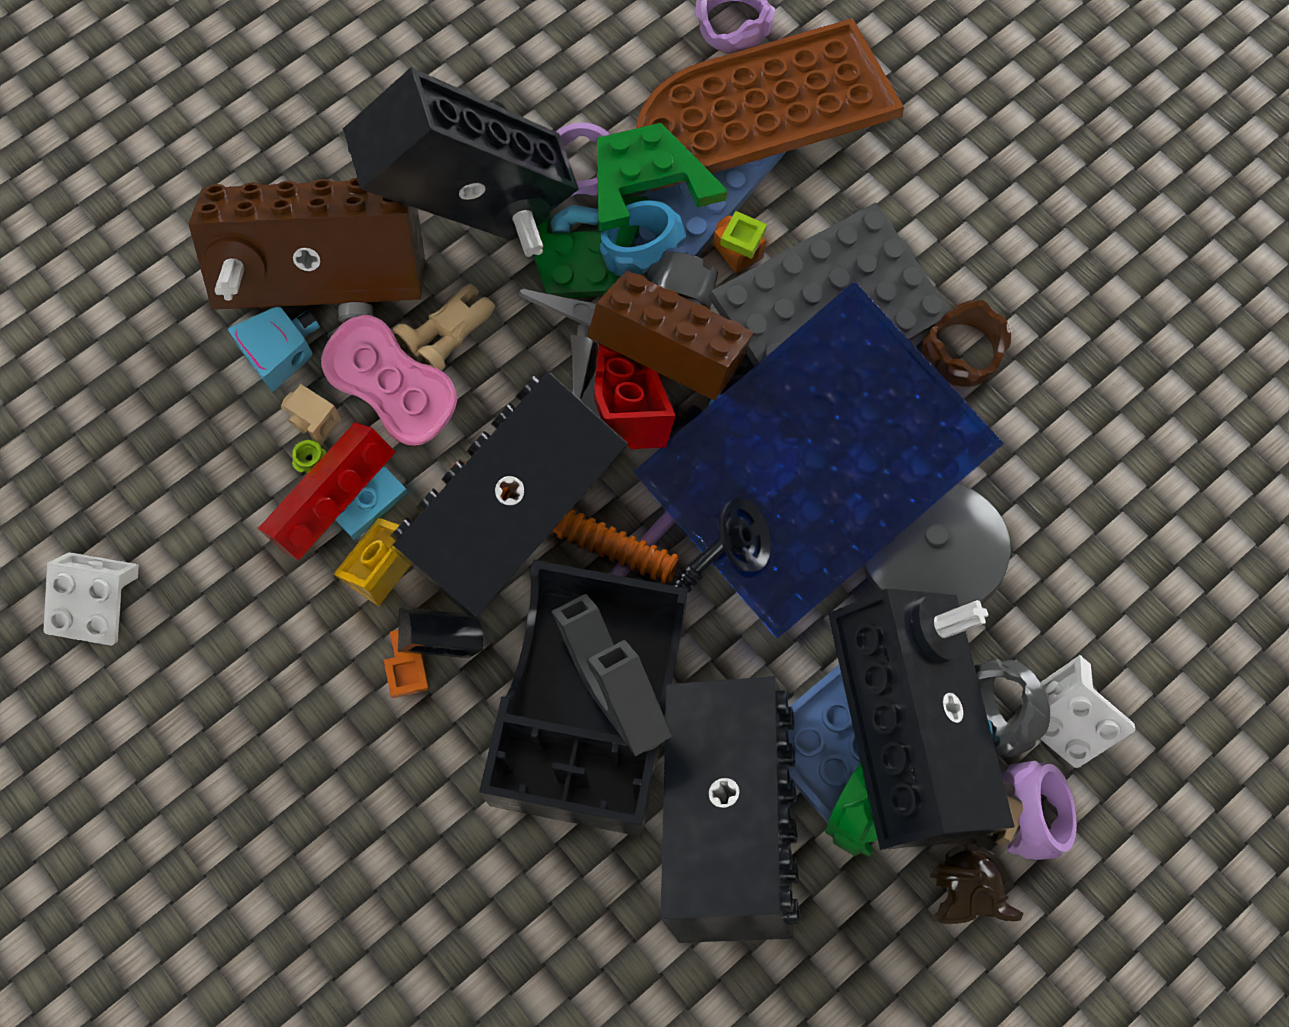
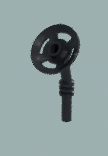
(733, 537)

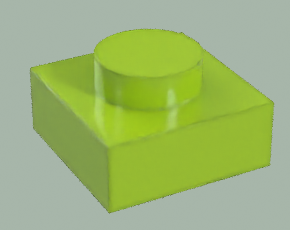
(743, 234)

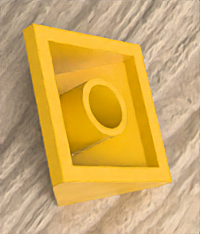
(372, 565)

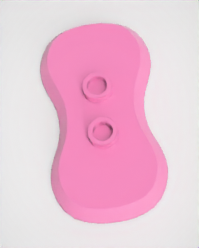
(407, 395)

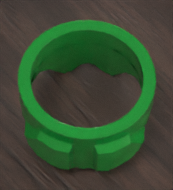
(852, 818)

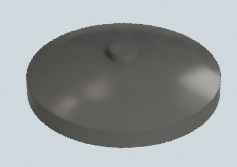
(949, 549)

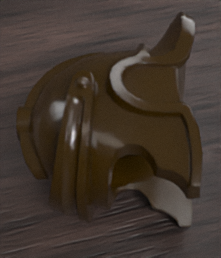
(973, 886)

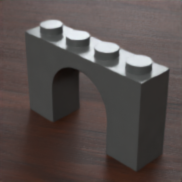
(612, 675)

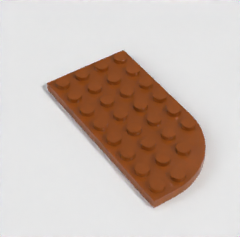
(774, 97)

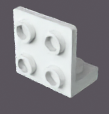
(85, 597)
(1080, 717)

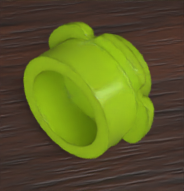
(303, 450)

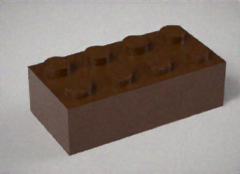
(669, 334)

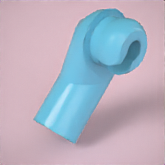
(571, 215)

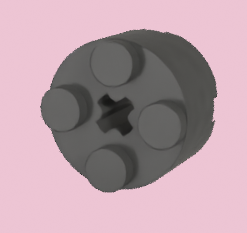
(684, 276)

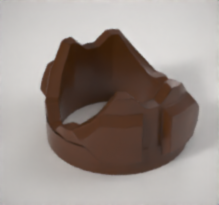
(978, 315)

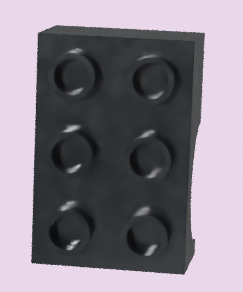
(550, 739)

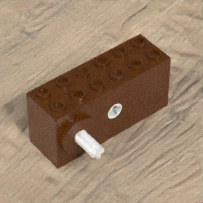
(305, 245)

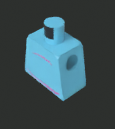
(275, 343)

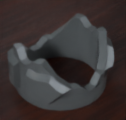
(1034, 714)

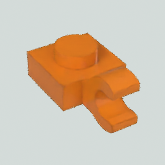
(405, 671)

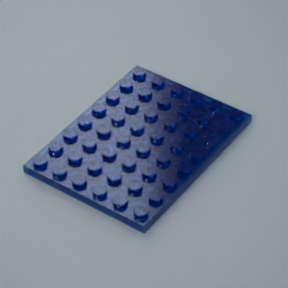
(833, 443)

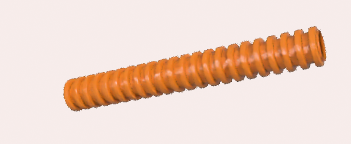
(614, 544)

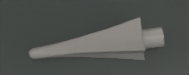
(582, 354)

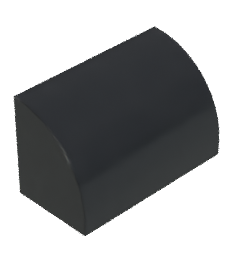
(439, 633)

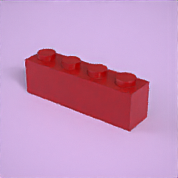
(326, 490)

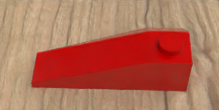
(632, 400)

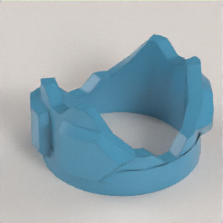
(656, 218)

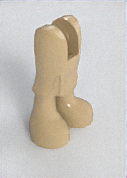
(452, 322)

